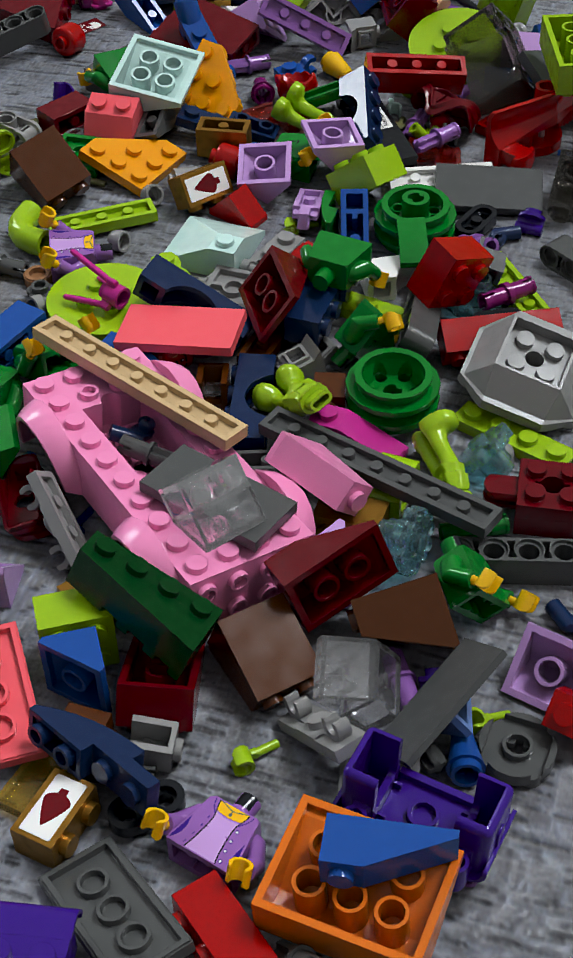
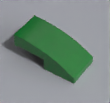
(329, 212)
(411, 240)

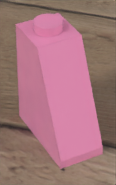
(319, 472)

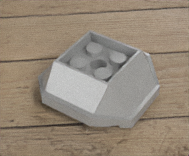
(522, 372)

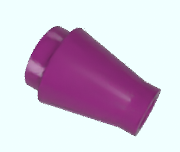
(262, 91)

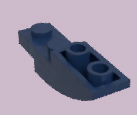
(262, 130)
(89, 748)

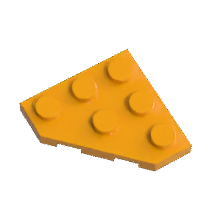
(214, 83)
(132, 161)

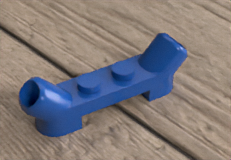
(193, 24)

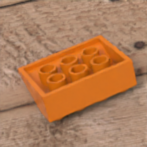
(370, 922)

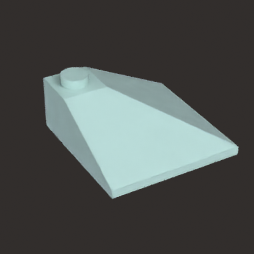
(155, 72)
(209, 243)

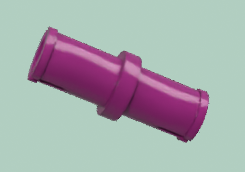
(506, 293)

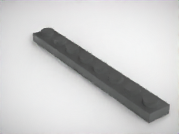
(392, 475)

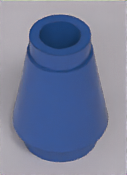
(464, 761)

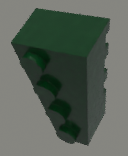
(144, 601)

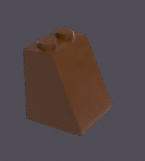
(49, 169)
(406, 614)
(264, 653)

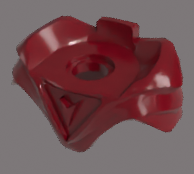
(446, 107)
(17, 521)

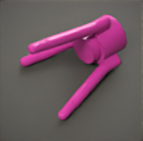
(111, 291)

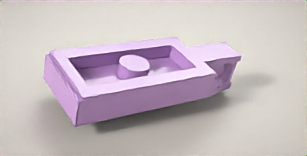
(307, 207)

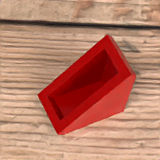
(240, 209)

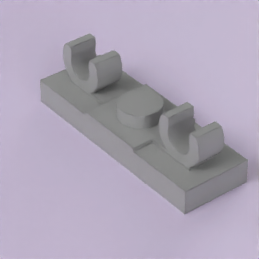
(57, 515)
(319, 728)

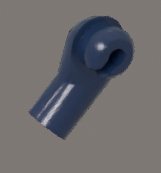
(505, 234)
(142, 430)
(560, 615)

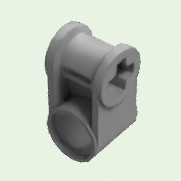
(20, 127)

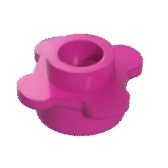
(101, 4)

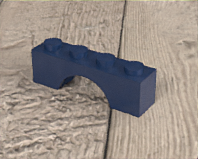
(361, 94)
(169, 285)
(249, 372)

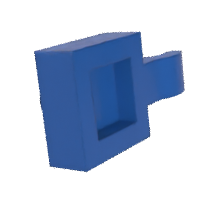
(292, 67)

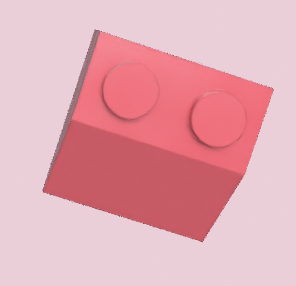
(112, 116)

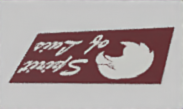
(91, 25)

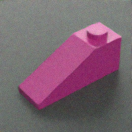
(358, 429)

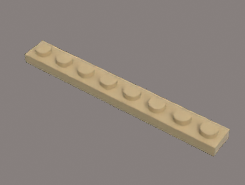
(141, 382)

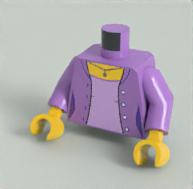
(62, 240)
(214, 838)

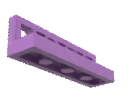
(305, 25)

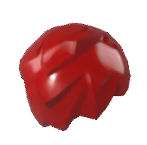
(286, 80)

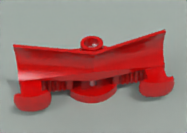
(526, 129)

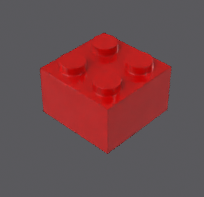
(450, 271)

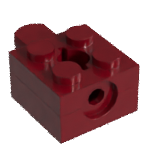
(539, 496)

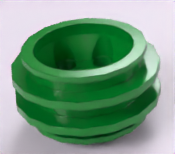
(411, 202)
(393, 389)

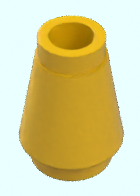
(334, 65)

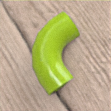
(24, 230)

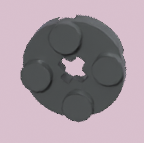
(512, 768)

